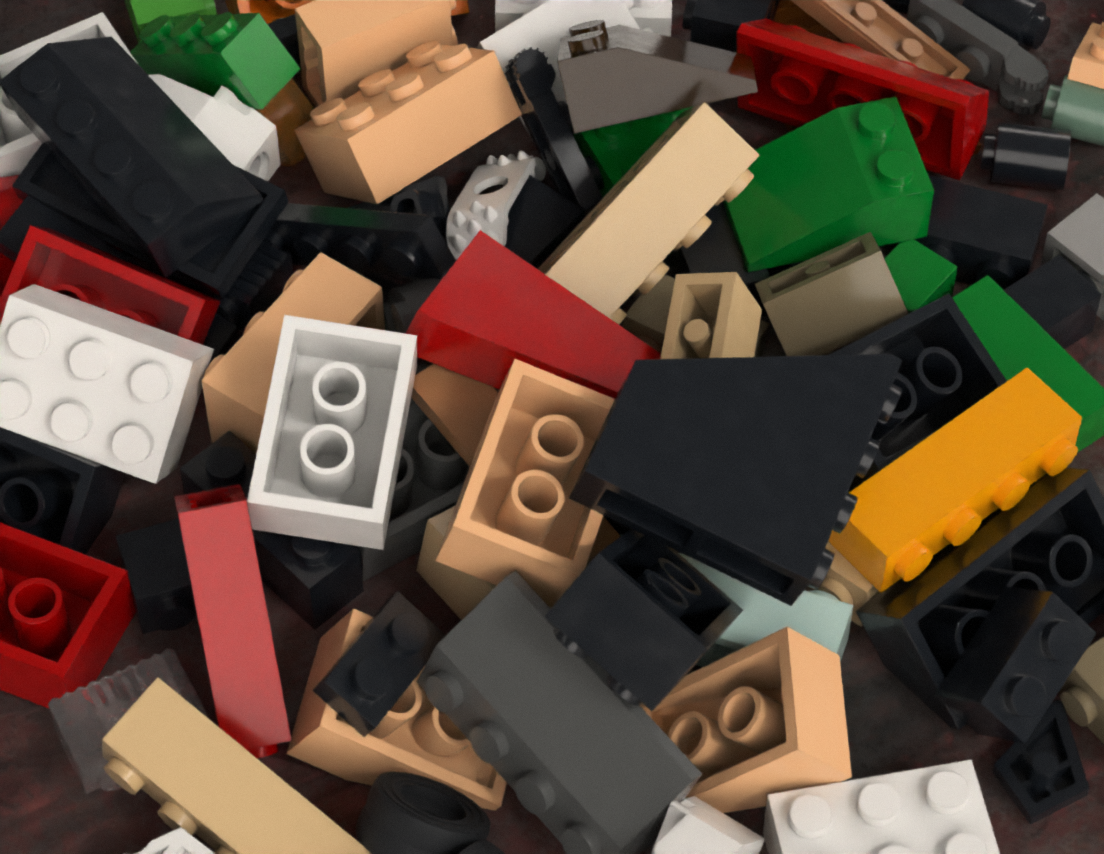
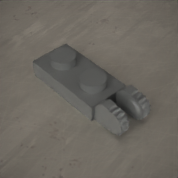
(985, 50)

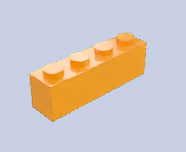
(957, 479)

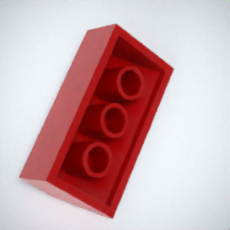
(811, 75)

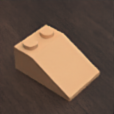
(760, 721)
(407, 740)

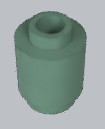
(1077, 109)

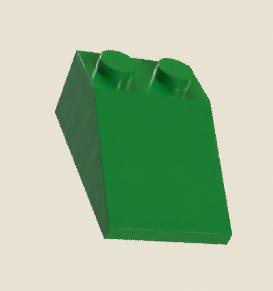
(833, 184)

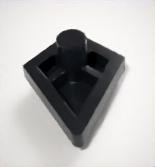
(1044, 770)

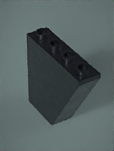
(742, 459)

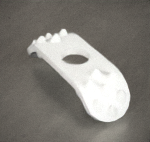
(490, 211)

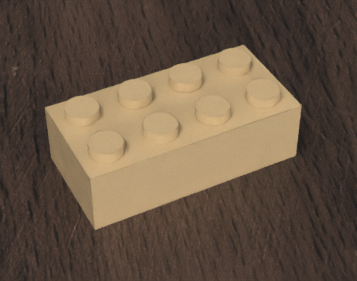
(652, 212)

